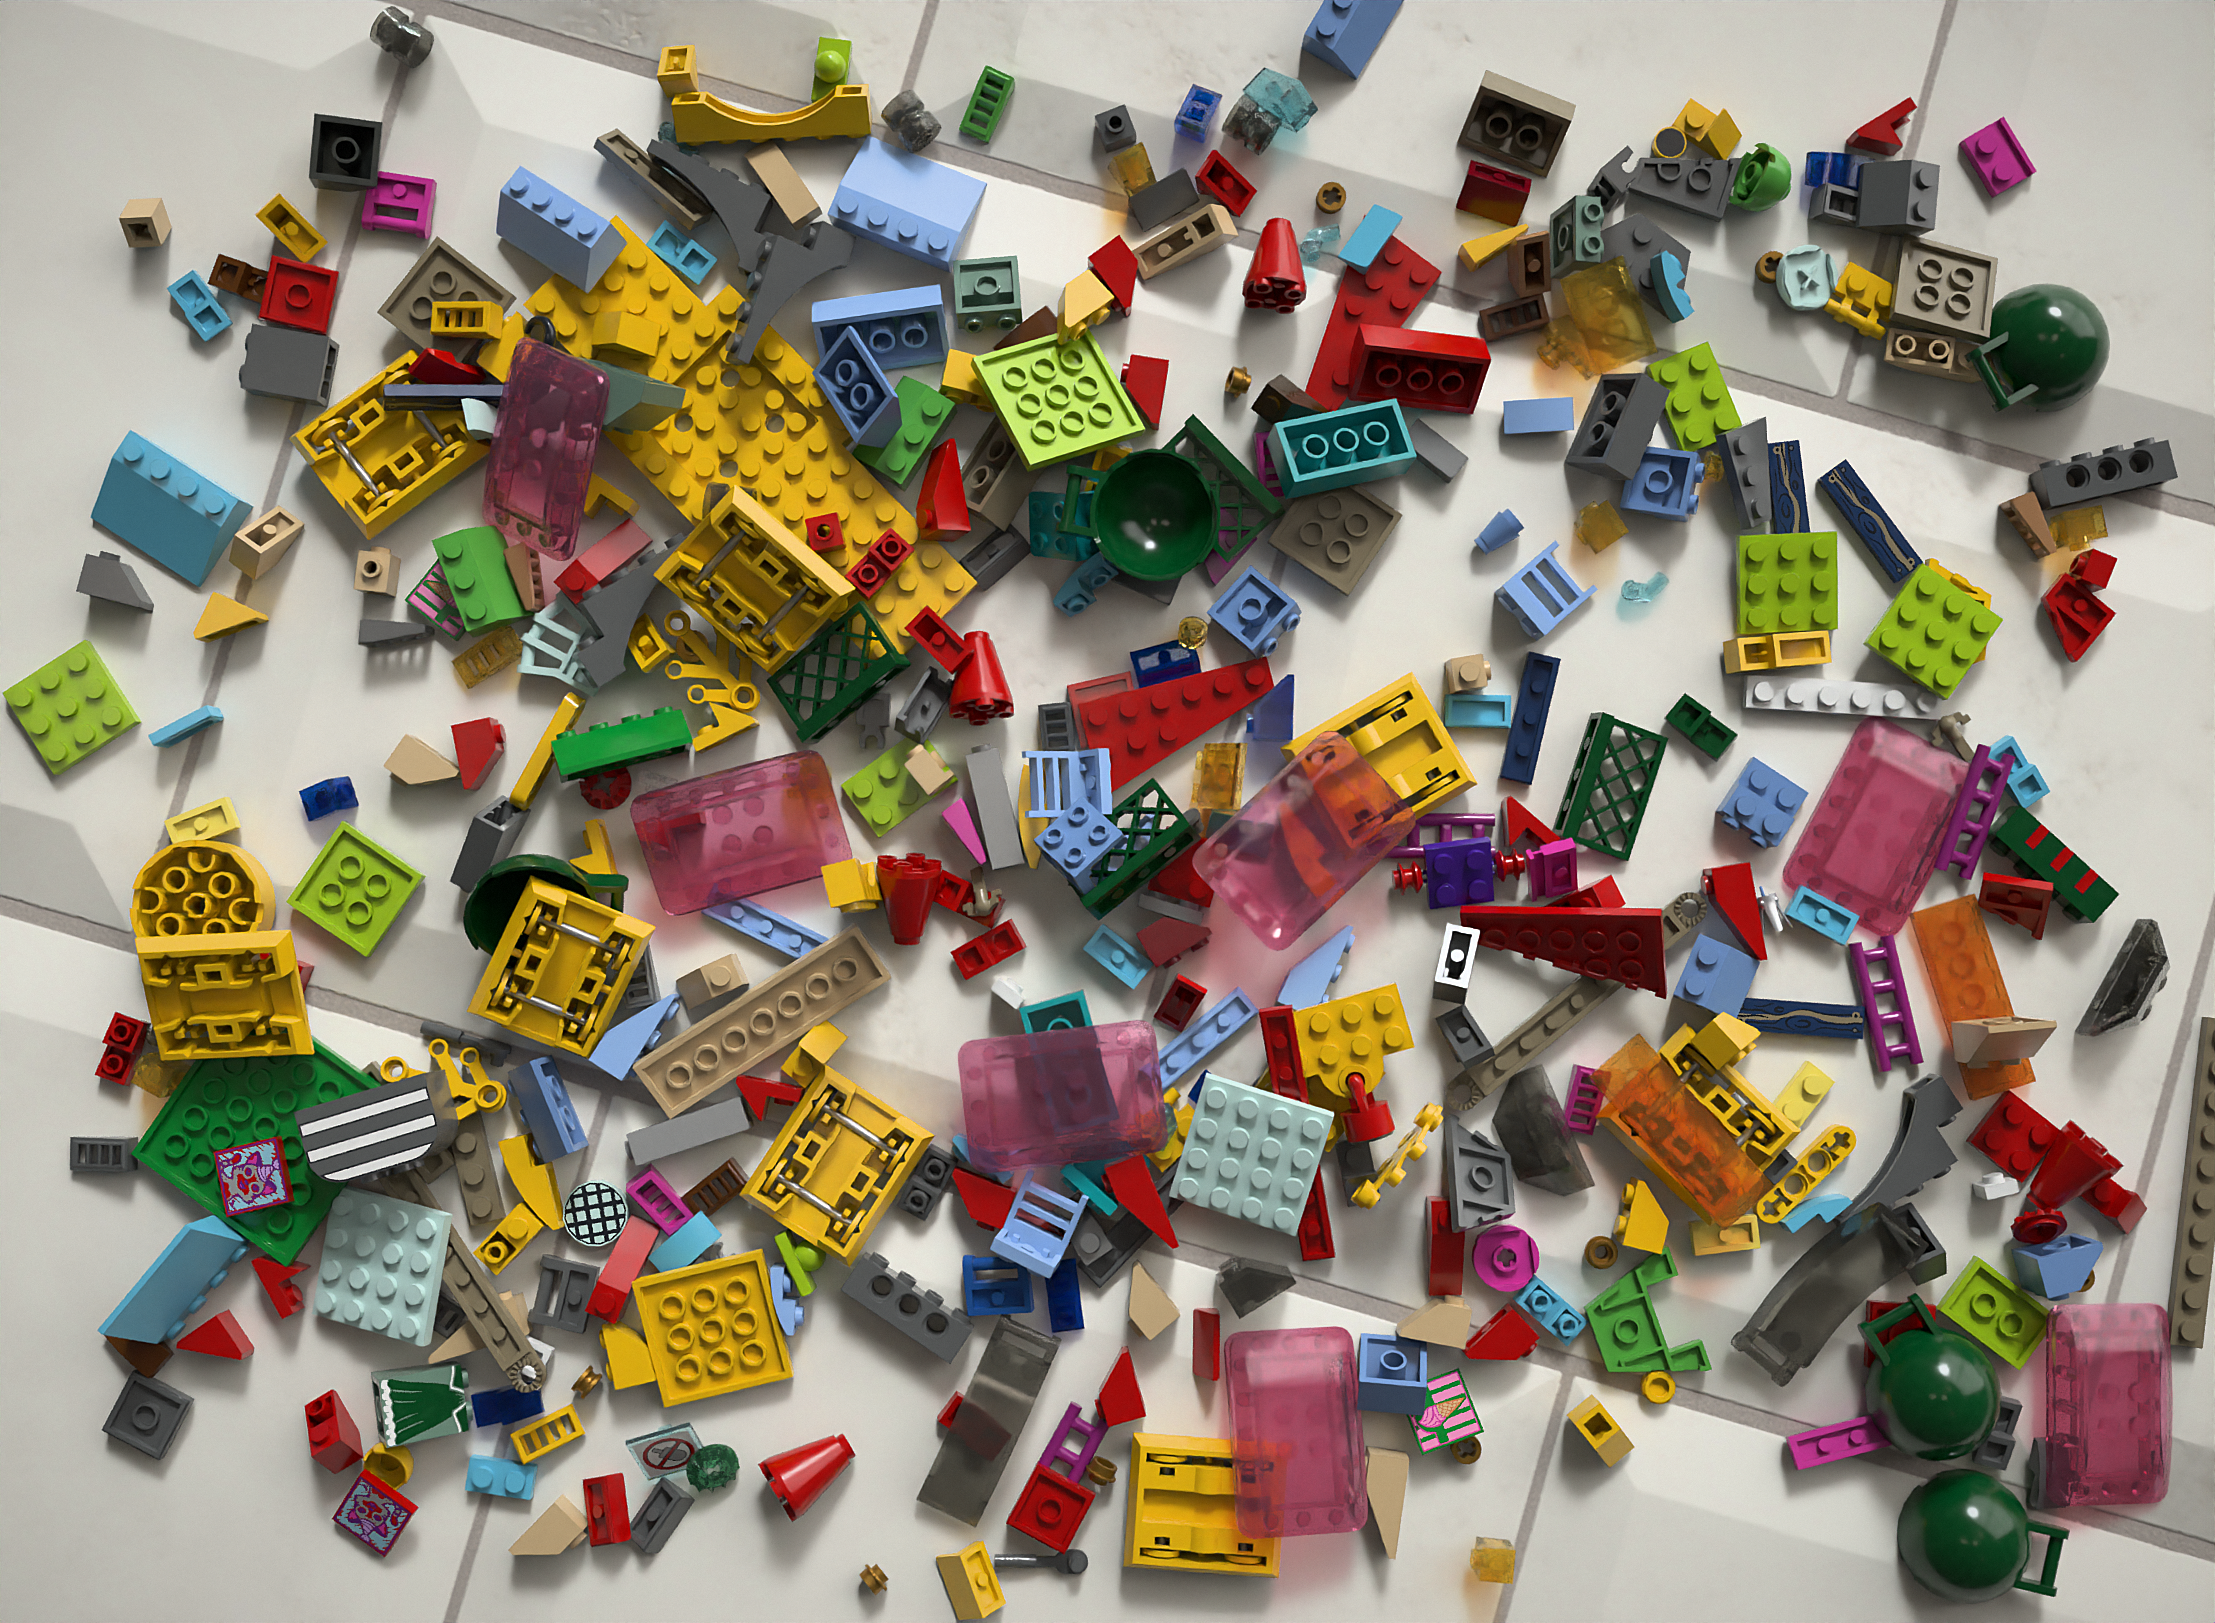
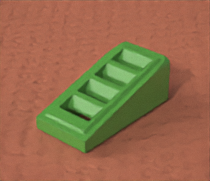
(995, 77)

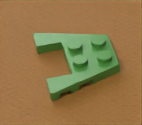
(1628, 1326)

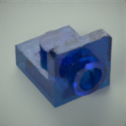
(328, 798)

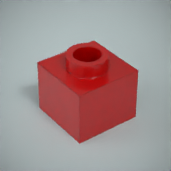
(830, 543)
(2093, 569)

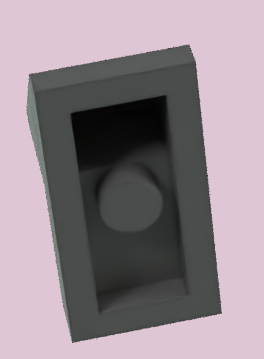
(1465, 1037)
(1355, 1167)

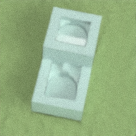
(479, 418)

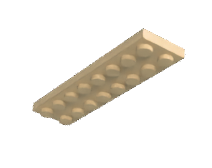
(762, 1021)

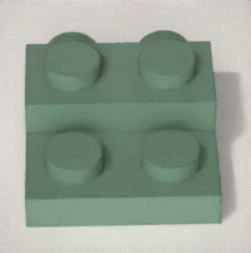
(1576, 236)
(987, 293)

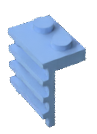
(1525, 605)
(1082, 774)
(1029, 1243)

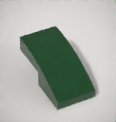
(1700, 727)

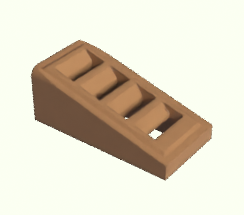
(2030, 523)
(526, 573)

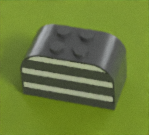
(380, 1129)

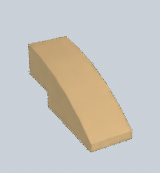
(783, 184)

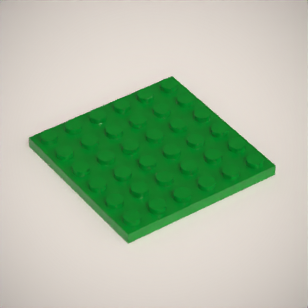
(247, 1102)

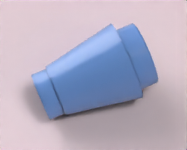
(1499, 531)

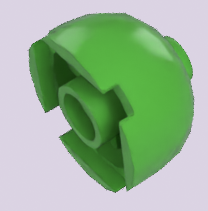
(1761, 179)

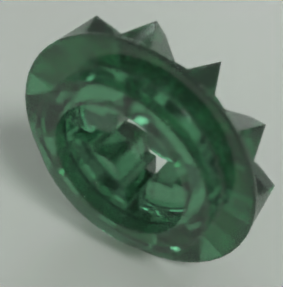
(707, 1458)

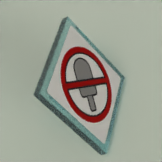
(664, 1450)

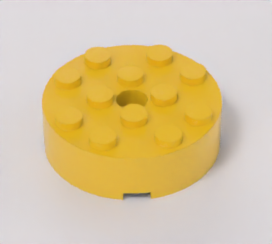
(179, 876)

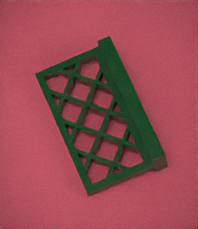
(1237, 475)
(846, 699)
(1587, 770)
(1143, 864)

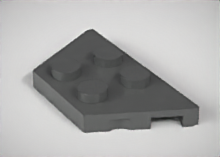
(1639, 242)
(1477, 1178)

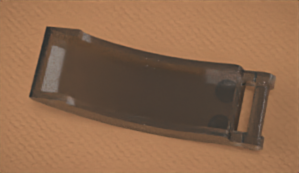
(1828, 1287)
(987, 1423)

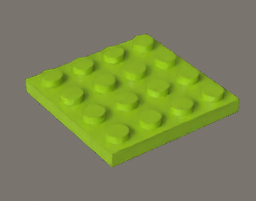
(1057, 398)

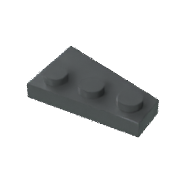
(1688, 185)
(1747, 471)

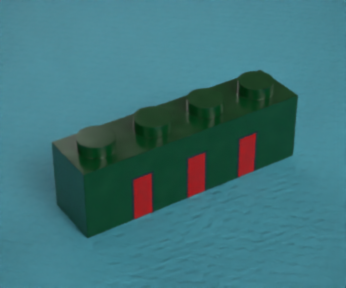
(2047, 859)

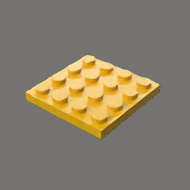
(712, 1328)

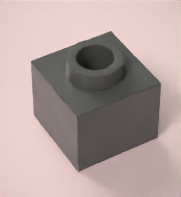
(1115, 138)

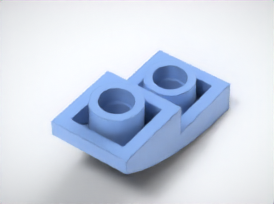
(1538, 415)
(787, 1307)

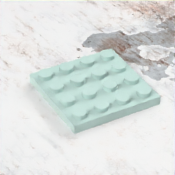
(1251, 1154)
(382, 1265)

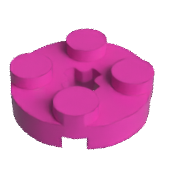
(1520, 1269)

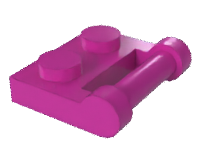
(400, 193)

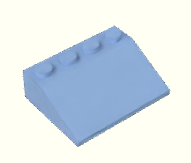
(906, 203)

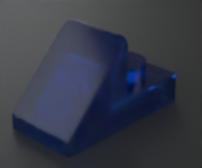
(1197, 113)
(505, 1405)

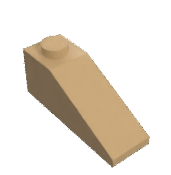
(1185, 241)
(467, 1338)
(1386, 1491)

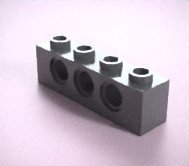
(2153, 463)
(915, 1324)

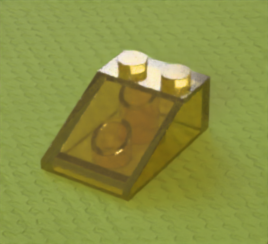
(1609, 314)
(1220, 777)

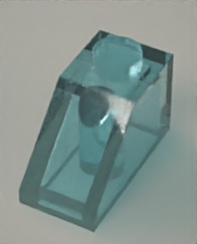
(1282, 97)

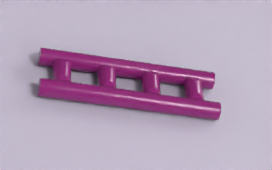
(1958, 820)
(1445, 822)
(1903, 1014)
(1055, 1449)

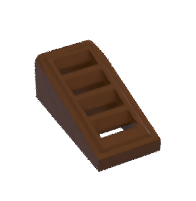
(1511, 306)
(737, 1175)

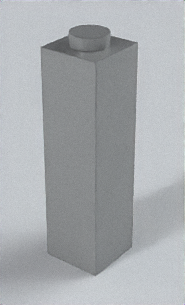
(994, 807)
(688, 1130)

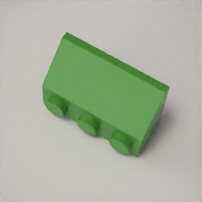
(924, 420)
(480, 579)

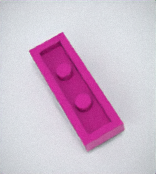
(1835, 1442)

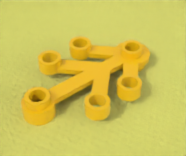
(715, 667)
(457, 1086)
(1411, 1146)

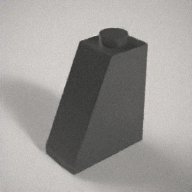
(488, 841)

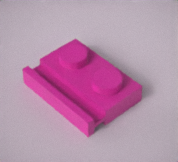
(1997, 157)
(1552, 869)

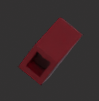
(1169, 938)

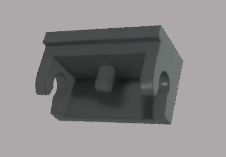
(1612, 181)
(924, 707)

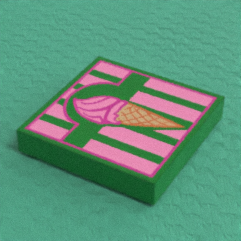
(435, 601)
(1447, 1414)

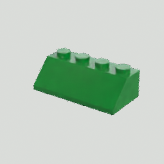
(621, 745)

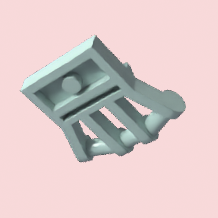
(569, 670)

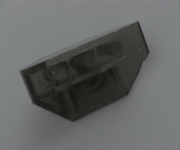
(2130, 982)
(1539, 1135)

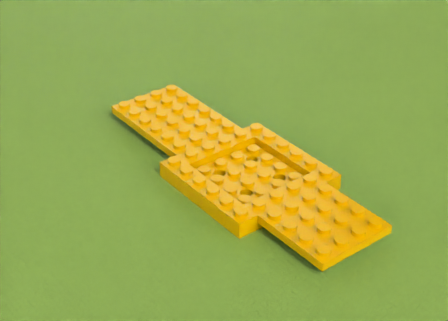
(795, 471)

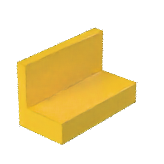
(971, 1582)

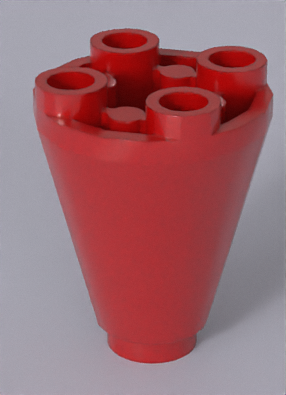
(1276, 270)
(980, 684)
(908, 893)
(2071, 1168)
(806, 1472)

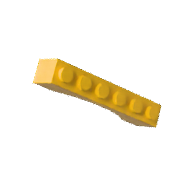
(706, 118)
(852, 886)

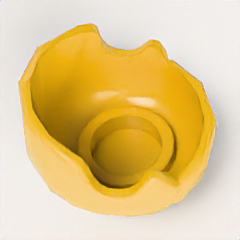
(390, 1464)

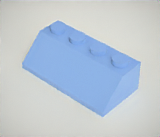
(556, 230)
(895, 326)

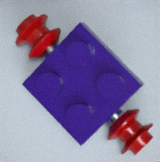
(1458, 872)

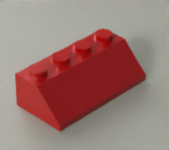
(1417, 368)

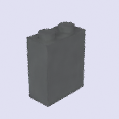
(289, 365)

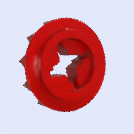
(599, 798)
(2049, 1223)

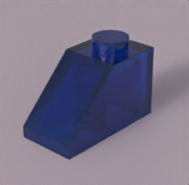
(1273, 714)

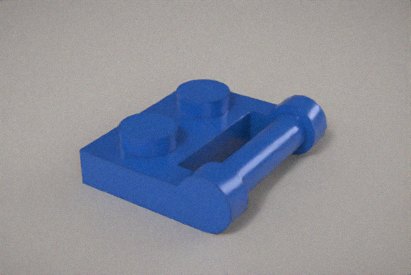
(996, 1295)

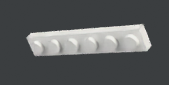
(1840, 697)

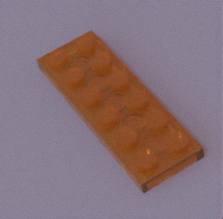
(1967, 983)
(1681, 1132)

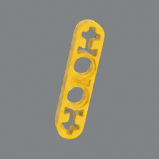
(543, 758)
(1808, 1178)

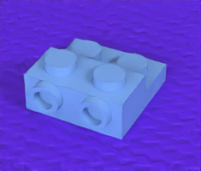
(1665, 484)
(1255, 613)
(1761, 804)

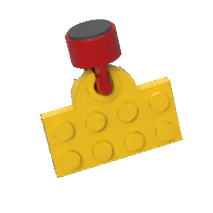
(1346, 1048)

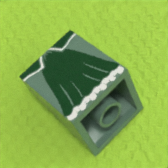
(421, 1402)

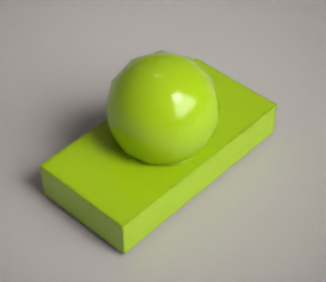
(830, 66)
(800, 1260)

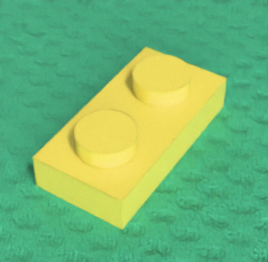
(204, 822)
(1803, 1093)
(1712, 1240)

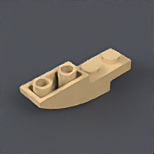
(1933, 355)

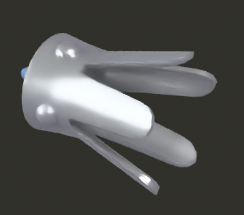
(1770, 905)

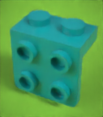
(1044, 513)
(1087, 1178)

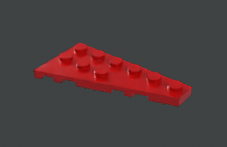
(1380, 298)
(1163, 717)
(1582, 940)

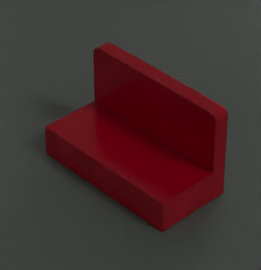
(1494, 193)

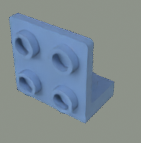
(1078, 842)

